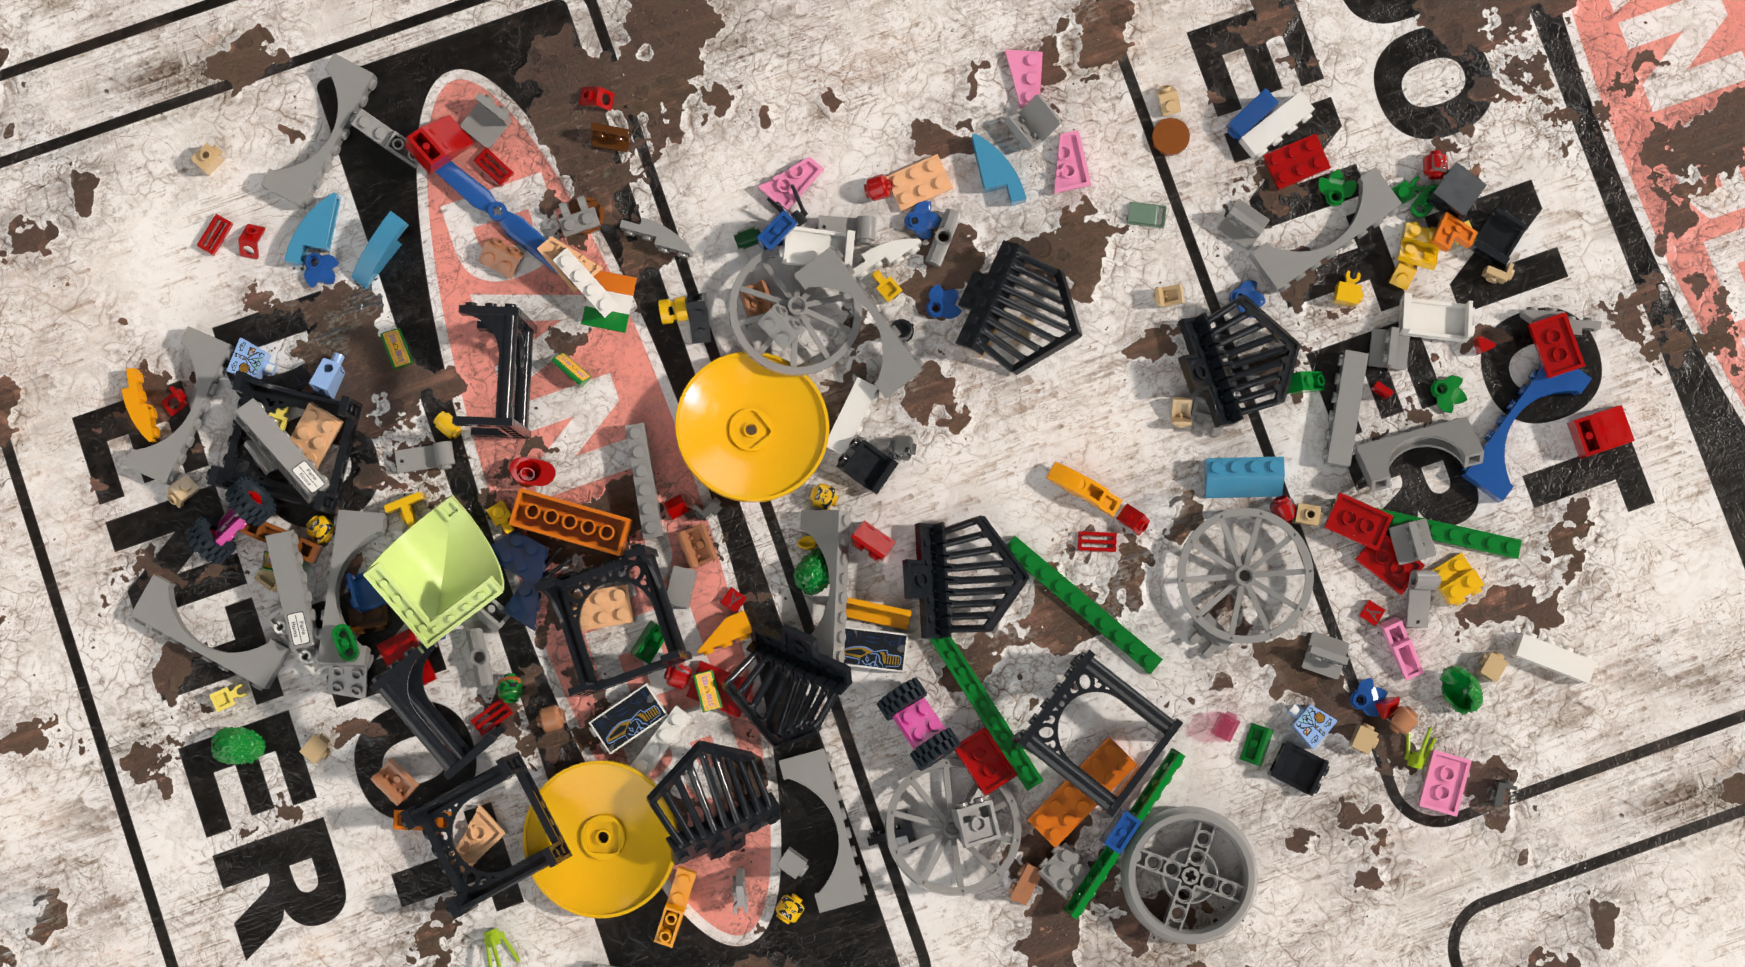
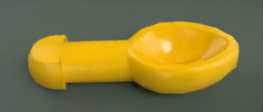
(807, 543)

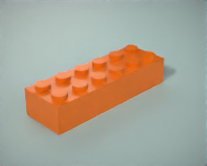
(570, 522)
(1069, 806)

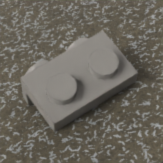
(780, 326)

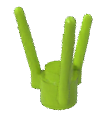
(1418, 759)
(492, 939)

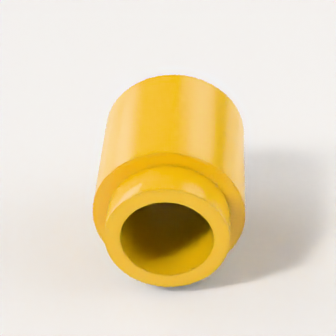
(444, 424)

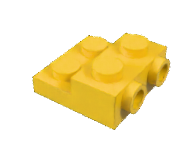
(1416, 246)
(1458, 580)

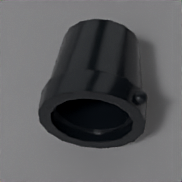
(905, 328)

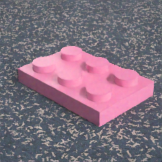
(1444, 782)

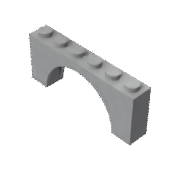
(1451, 436)

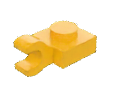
(887, 287)
(500, 516)

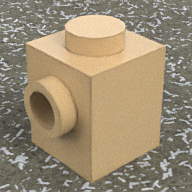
(208, 158)
(1308, 515)
(1491, 666)
(1364, 738)
(317, 748)

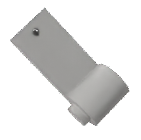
(862, 225)
(427, 457)
(1419, 595)

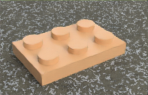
(919, 182)
(316, 433)
(605, 608)

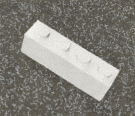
(1276, 125)
(585, 282)
(852, 415)
(1554, 658)
(662, 740)

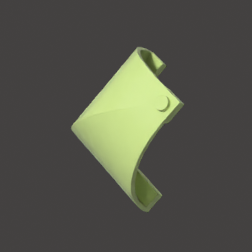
(438, 572)

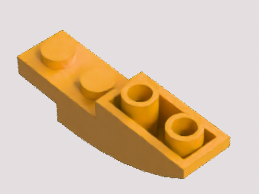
(142, 414)
(1084, 487)
(675, 906)

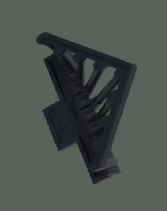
(989, 295)
(1208, 373)
(929, 579)
(795, 655)
(727, 829)

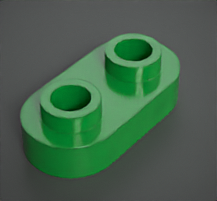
(1421, 202)
(345, 644)

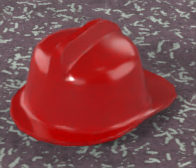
(532, 472)

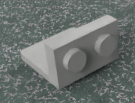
(486, 121)
(1033, 122)
(349, 680)

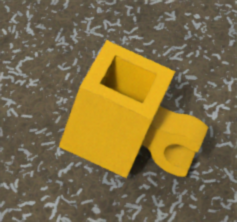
(1348, 292)

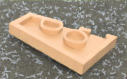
(553, 247)
(479, 837)

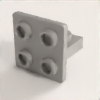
(1243, 224)
(1388, 349)
(1412, 541)
(1325, 655)

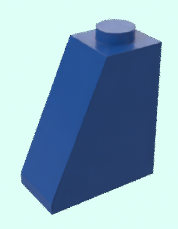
(1252, 115)

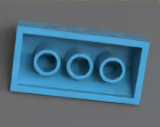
(1244, 477)

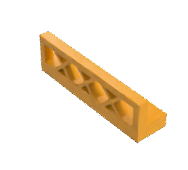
(878, 613)

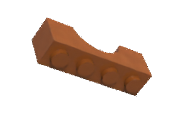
(308, 548)

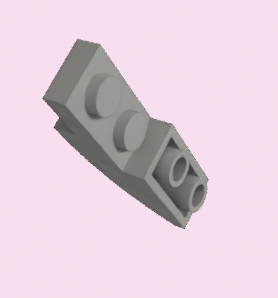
(383, 136)
(664, 238)
(1532, 315)

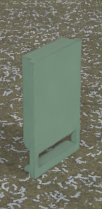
(1145, 214)

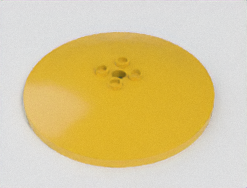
(739, 394)
(608, 875)

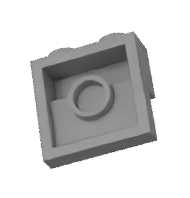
(976, 822)
(1063, 870)

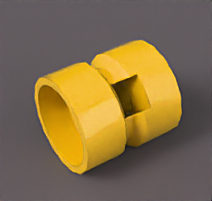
(680, 309)

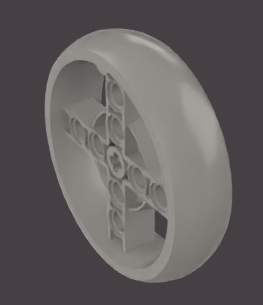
(1171, 927)

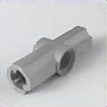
(947, 226)
(477, 644)

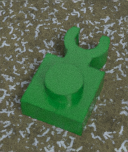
(1406, 191)

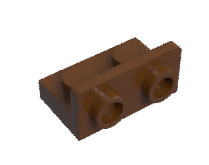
(610, 137)
(373, 619)

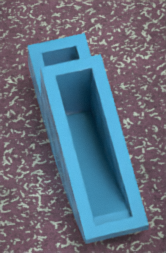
(997, 171)
(314, 231)
(379, 249)

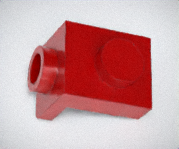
(1133, 519)

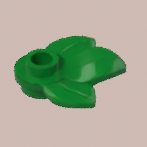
(1336, 185)
(1451, 393)

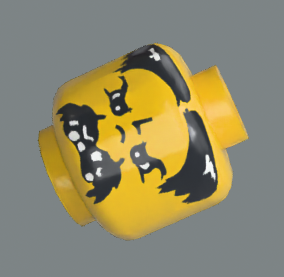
(823, 496)
(320, 529)
(789, 908)

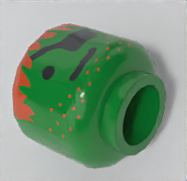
(510, 688)

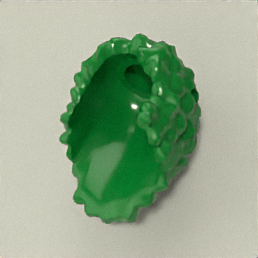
(812, 573)
(1461, 690)
(237, 745)

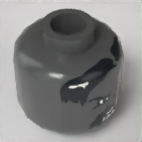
(902, 447)

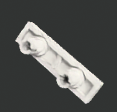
(306, 655)

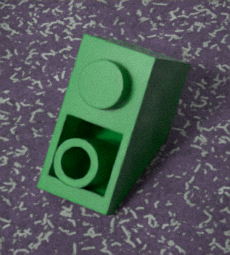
(1306, 382)

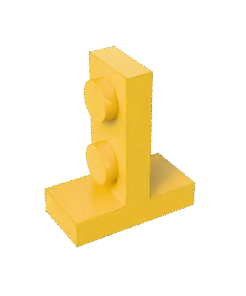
(405, 504)

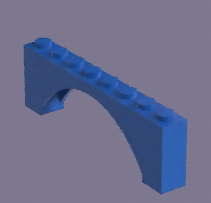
(1492, 475)

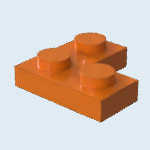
(1450, 230)

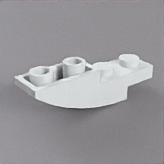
(891, 252)

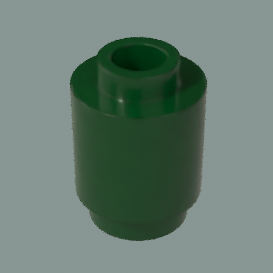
(747, 237)

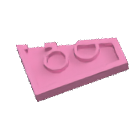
(1026, 73)
(1071, 164)
(800, 175)

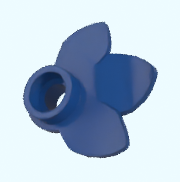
(925, 220)
(322, 271)
(1249, 289)
(945, 301)
(1370, 696)

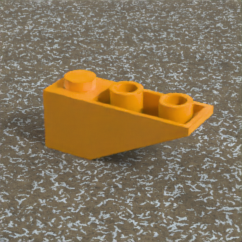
(732, 628)

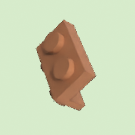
(500, 257)
(754, 305)
(697, 546)
(394, 782)
(1025, 884)

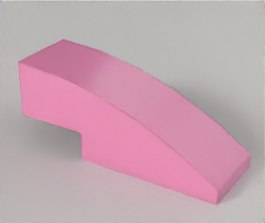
(1401, 648)

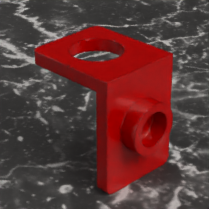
(593, 97)
(250, 237)
(178, 394)

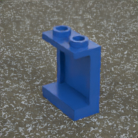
(776, 231)
(363, 593)
(1120, 831)

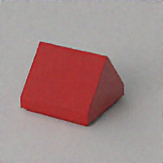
(1482, 345)
(676, 507)
(1387, 706)

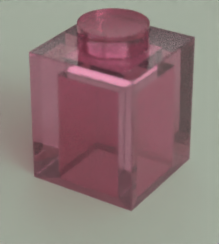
(1225, 726)

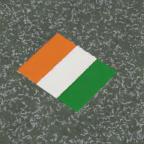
(621, 290)

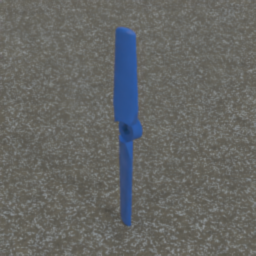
(481, 198)

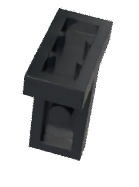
(698, 318)
(878, 837)

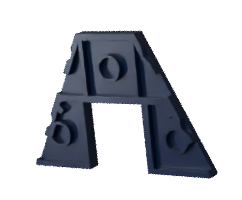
(526, 560)

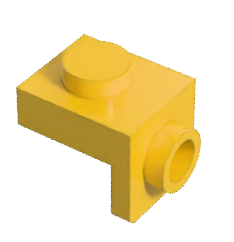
(1403, 275)

